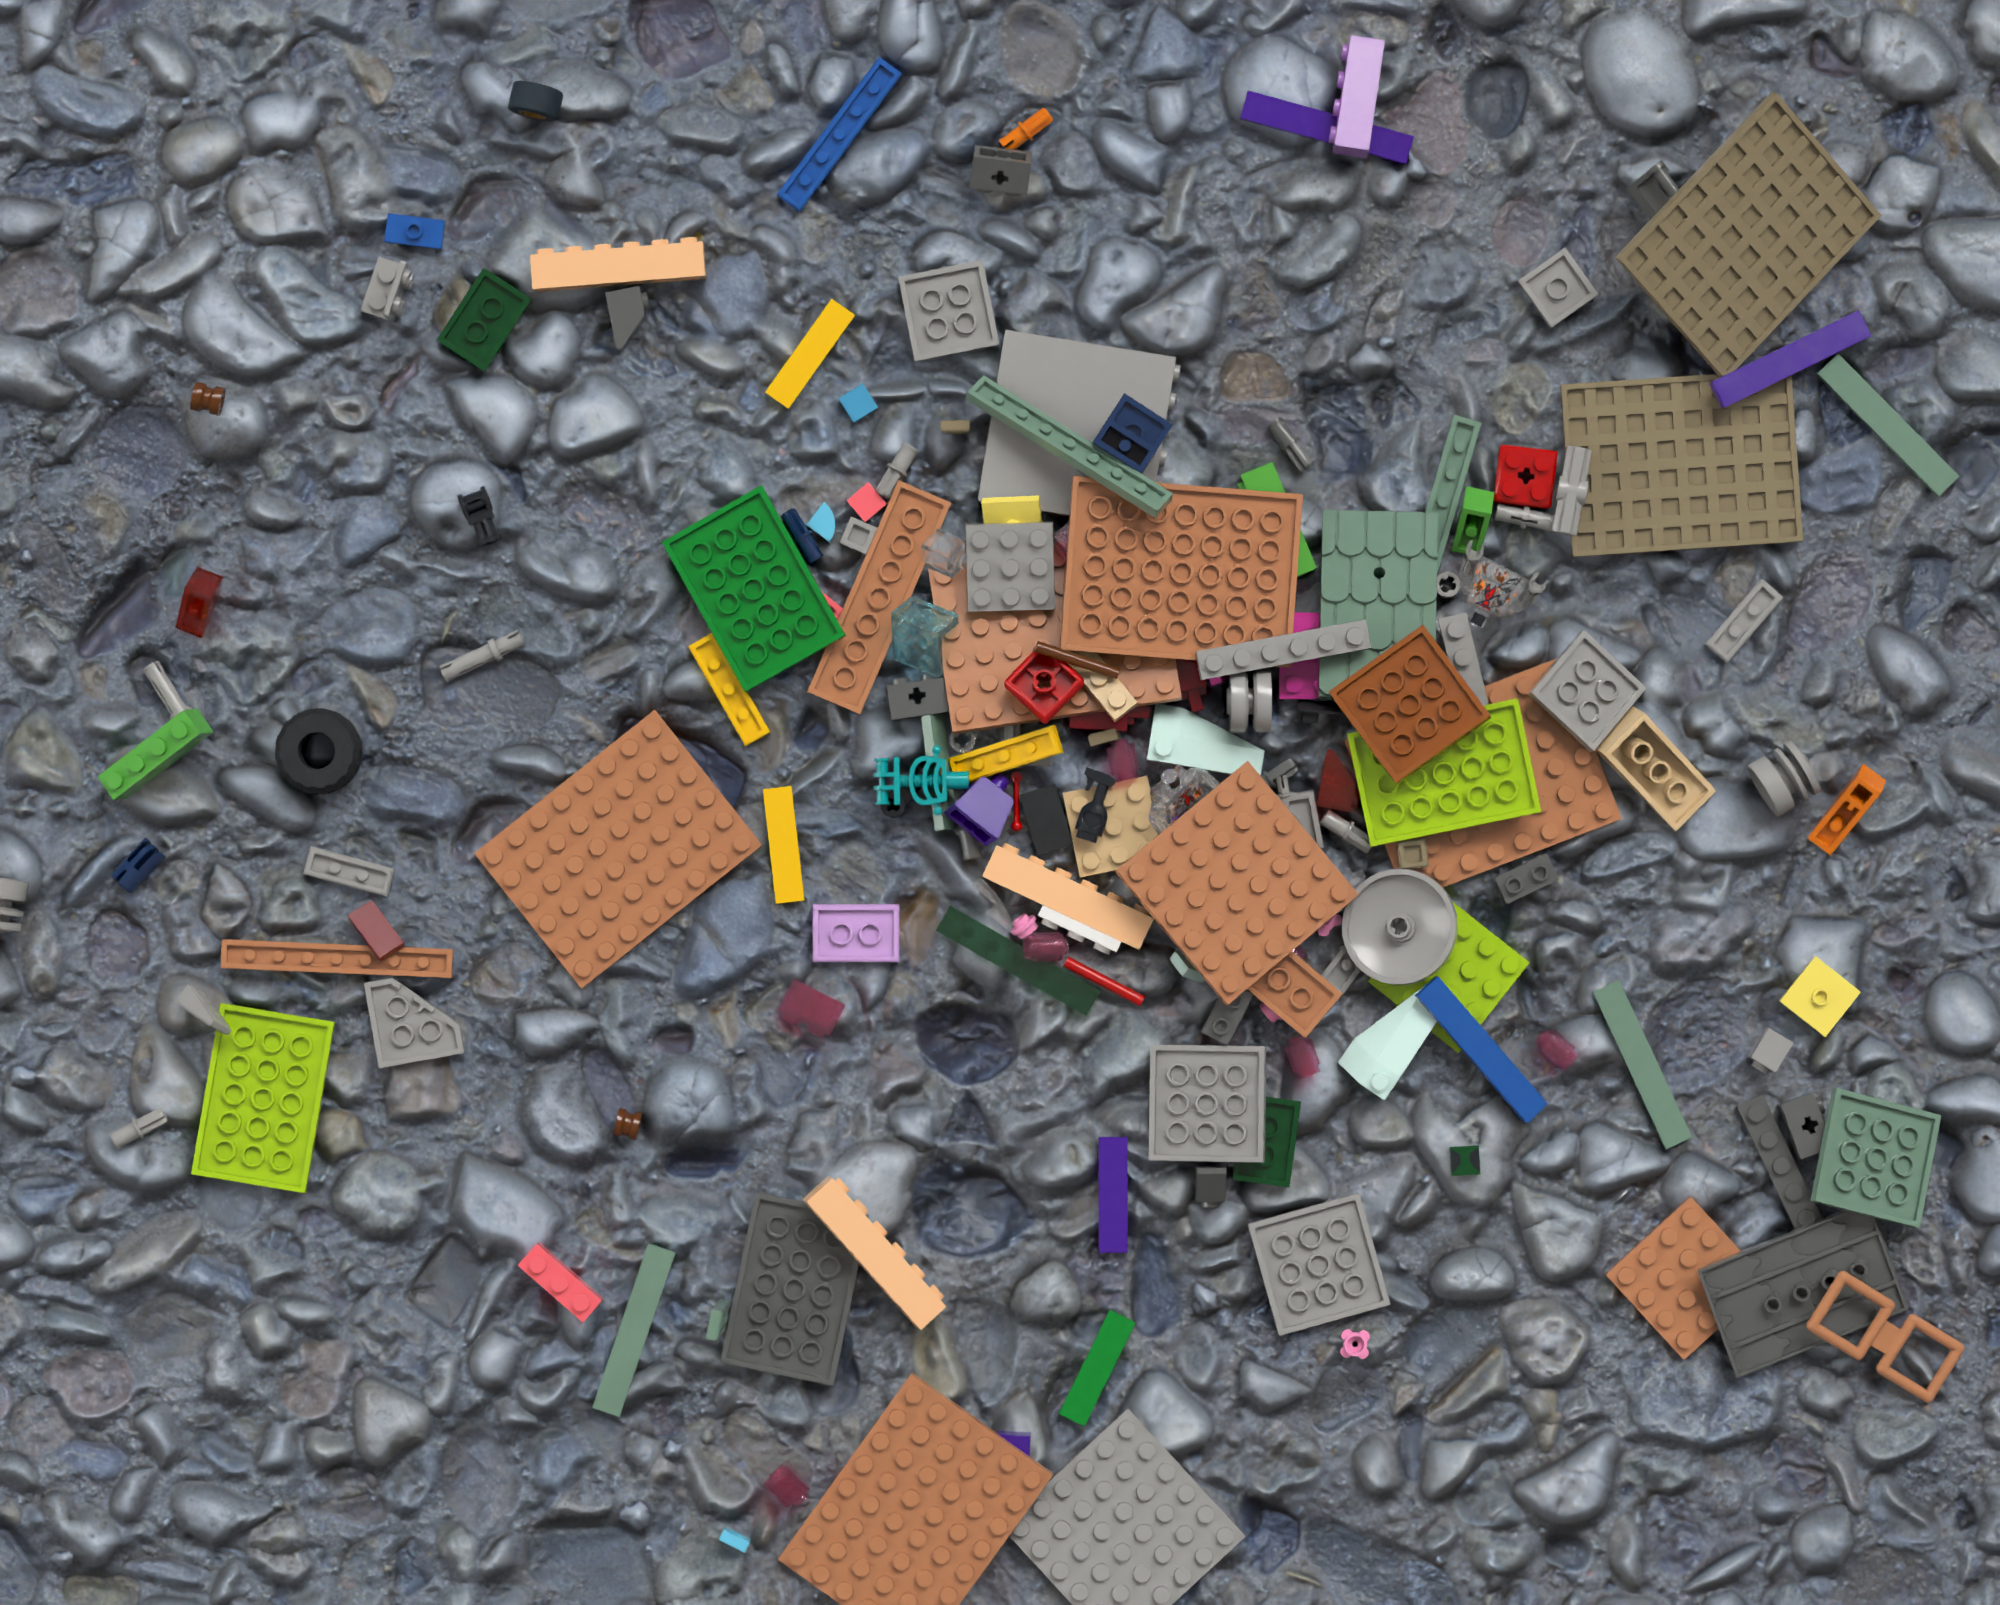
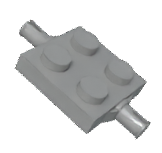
(1302, 807)

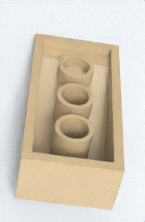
(1655, 768)

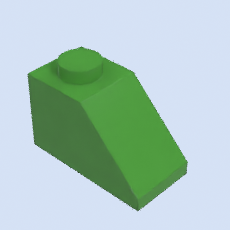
(1473, 519)

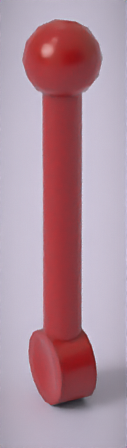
(1016, 777)

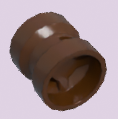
(207, 398)

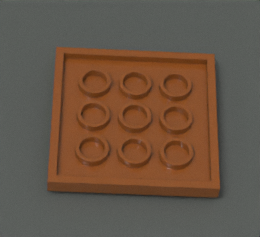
(1409, 704)

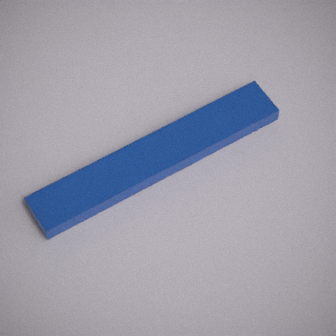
(839, 134)
(1481, 1049)

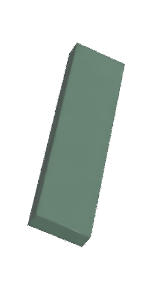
(935, 734)

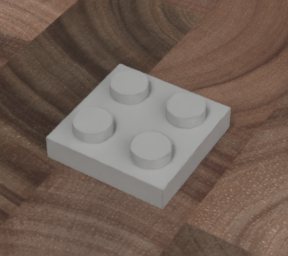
(1557, 287)

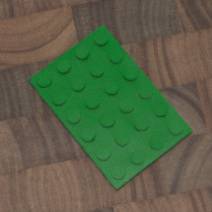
(753, 589)

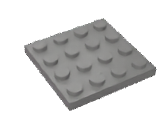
(1207, 1103)
(1318, 1264)

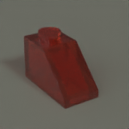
(199, 601)
(1336, 785)

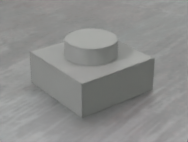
(858, 535)

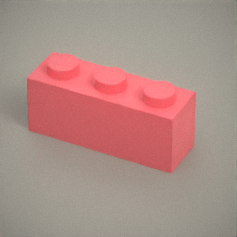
(560, 1282)

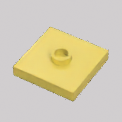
(1011, 509)
(1819, 996)

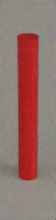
(1104, 981)

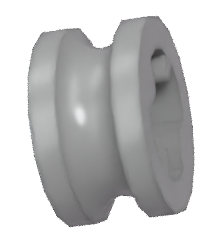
(1450, 592)

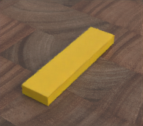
(810, 354)
(728, 690)
(1008, 754)
(783, 844)

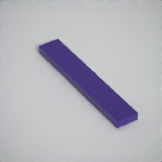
(1317, 124)
(1790, 359)

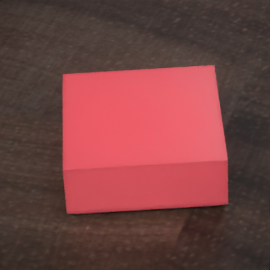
(866, 502)

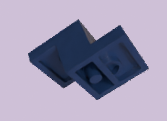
(1132, 433)

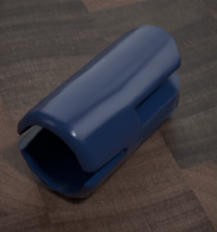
(137, 865)

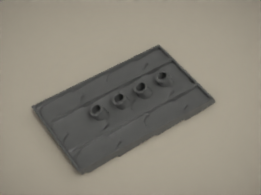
(1775, 1286)

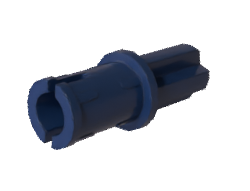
(801, 535)

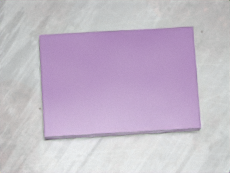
(855, 932)

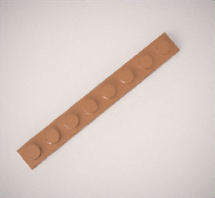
(335, 958)

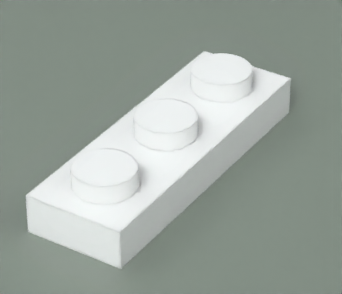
(1078, 930)

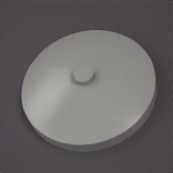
(1400, 927)

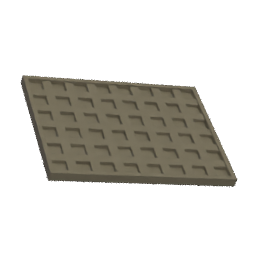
(1748, 235)
(1681, 469)

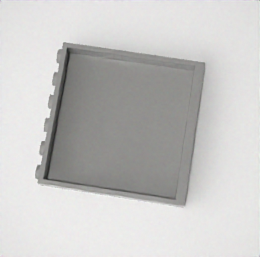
(1077, 388)

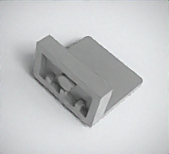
(387, 289)

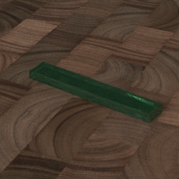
(1011, 958)

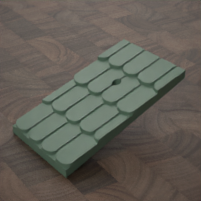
(1353, 553)

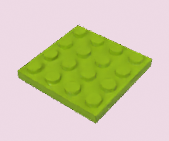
(1476, 973)

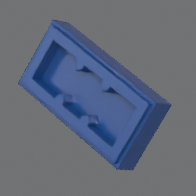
(414, 231)

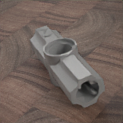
(1571, 490)

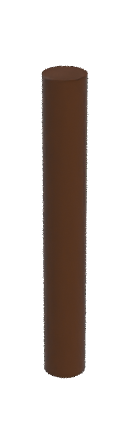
(1076, 660)

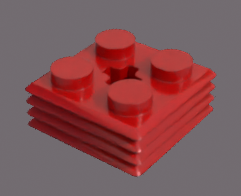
(1510, 488)
(1046, 701)

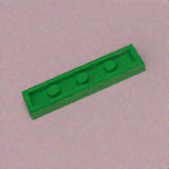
(1097, 1367)

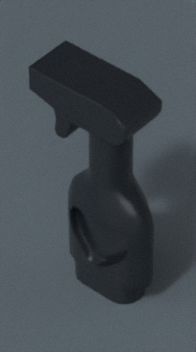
(1094, 814)

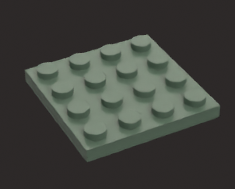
(1875, 1158)

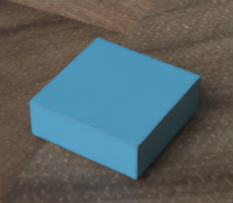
(858, 403)

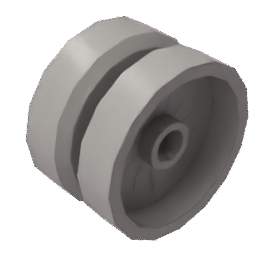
(1250, 701)

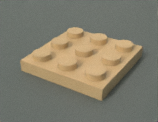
(1125, 829)

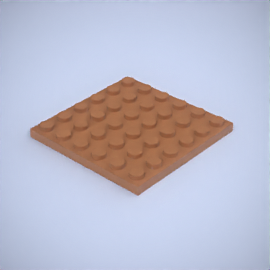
(1236, 883)

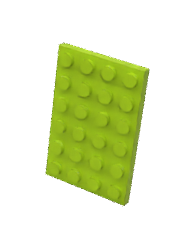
(1468, 785)
(263, 1098)

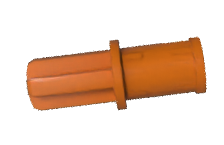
(1027, 129)

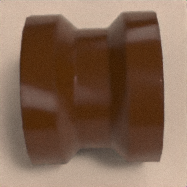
(627, 1124)

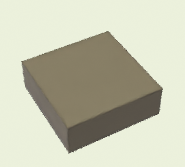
(955, 427)
(1104, 737)
(1412, 853)

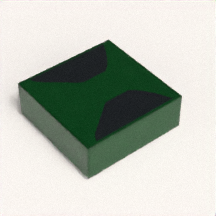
(1464, 1160)

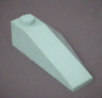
(1193, 742)
(1388, 1046)

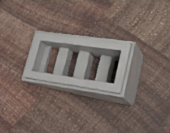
(202, 1007)

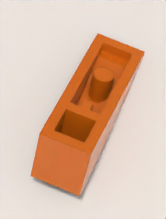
(1847, 809)

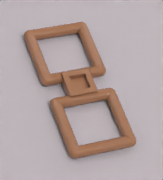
(1885, 1336)

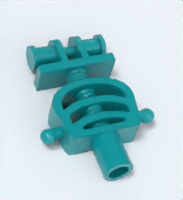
(947, 780)

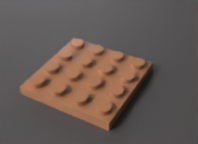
(1664, 1280)

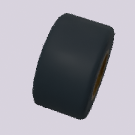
(535, 101)

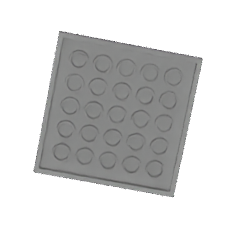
(1124, 1523)

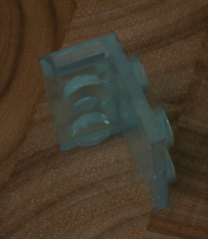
(919, 634)

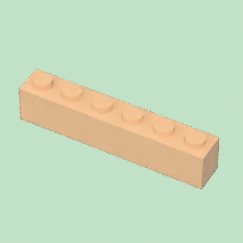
(618, 266)
(1068, 897)
(874, 1252)

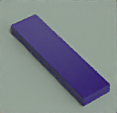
(1113, 1194)

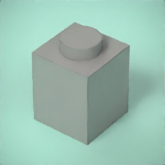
(1769, 1051)

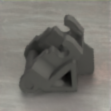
(1647, 191)

